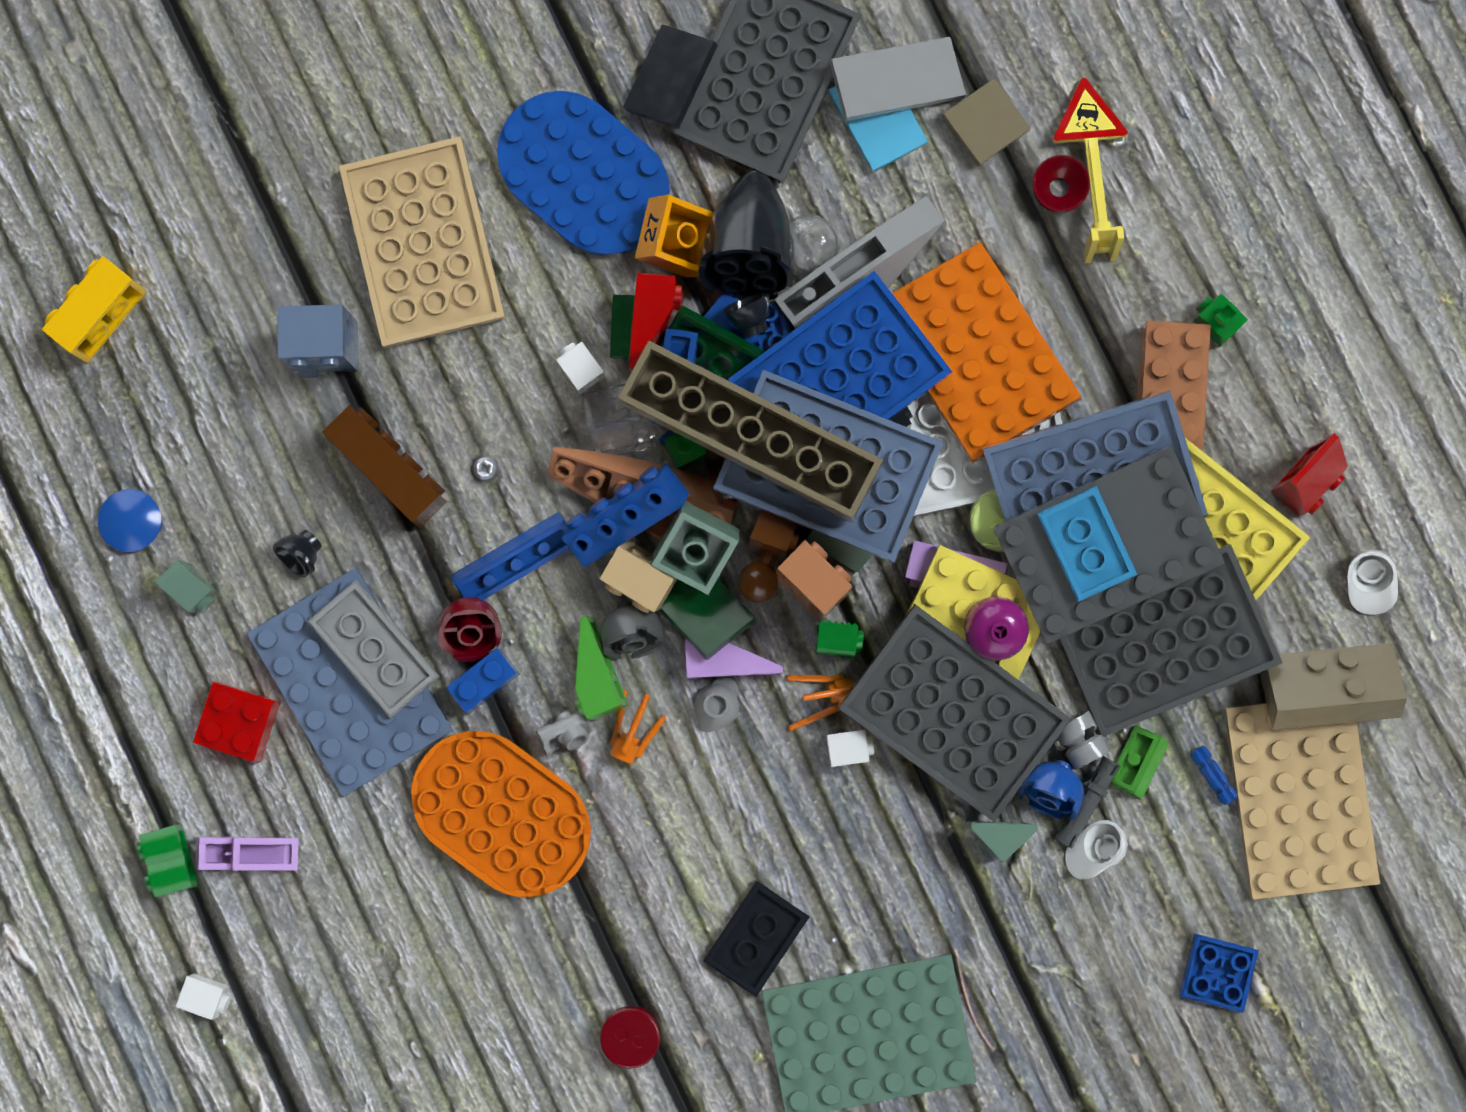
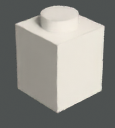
(580, 367)
(849, 748)
(203, 997)

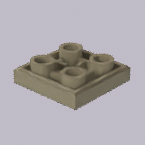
(986, 122)

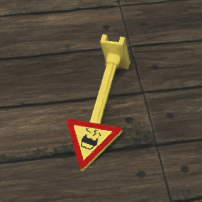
(1088, 121)

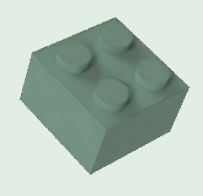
(695, 547)

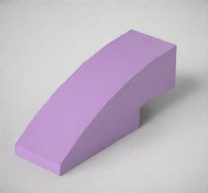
(246, 853)

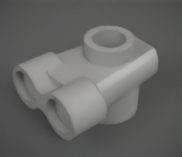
(567, 730)

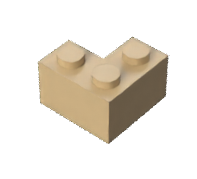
(632, 575)

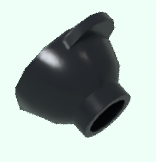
(749, 314)
(298, 552)

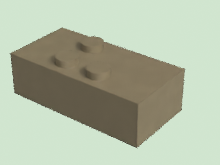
(1334, 687)

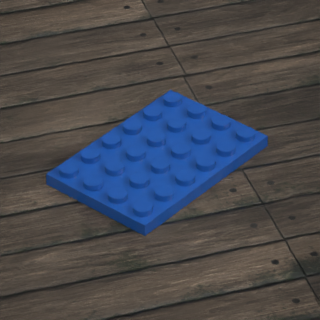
(857, 352)

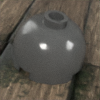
(631, 631)

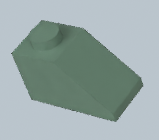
(187, 587)

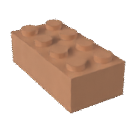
(1177, 359)
(814, 579)

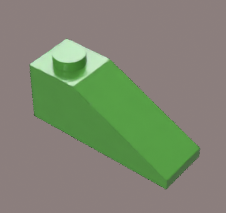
(596, 679)

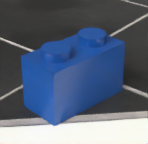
(483, 681)

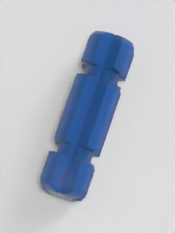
(1213, 775)

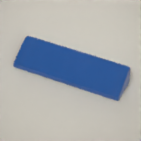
(512, 559)

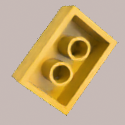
(93, 309)

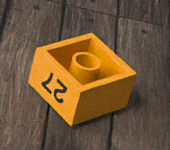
(673, 235)

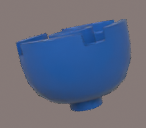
(1054, 789)

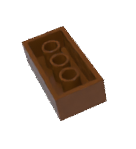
(380, 462)

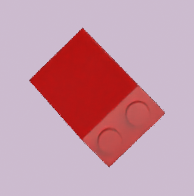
(654, 311)
(1312, 476)

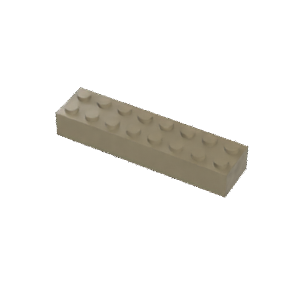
(750, 431)

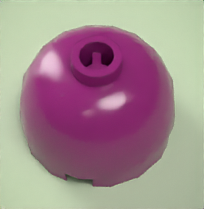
(983, 621)

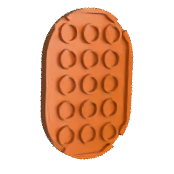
(501, 813)

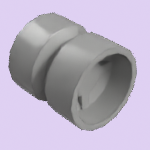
(1082, 741)

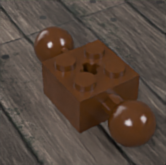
(772, 542)

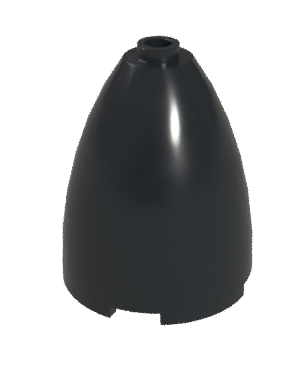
(748, 241)

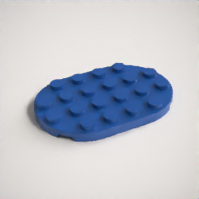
(580, 171)

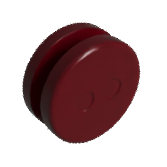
(630, 1037)

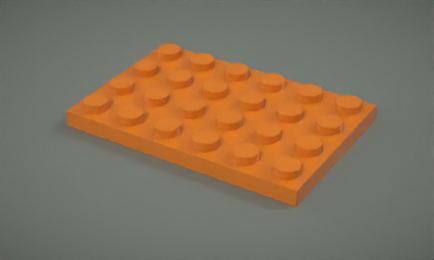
(998, 359)

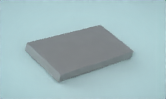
(897, 78)
(373, 649)

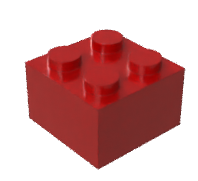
(236, 722)

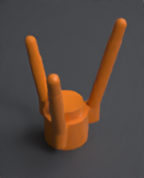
(836, 692)
(626, 746)

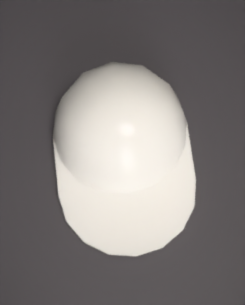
(1372, 582)
(1096, 849)

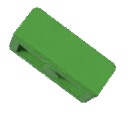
(1139, 761)

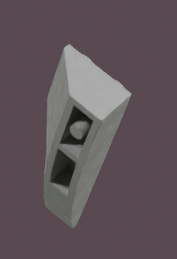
(882, 250)

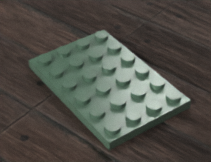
(869, 1035)

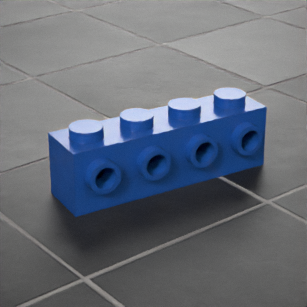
(625, 514)

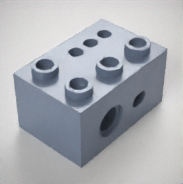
(317, 339)

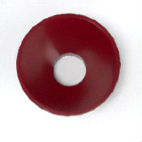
(1065, 169)

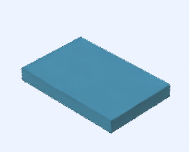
(1086, 543)

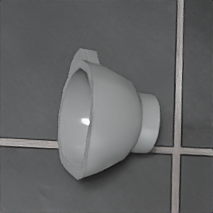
(717, 704)

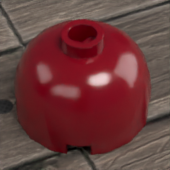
(469, 629)

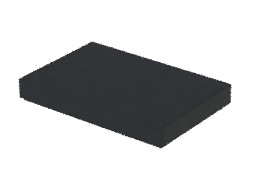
(670, 76)
(756, 938)

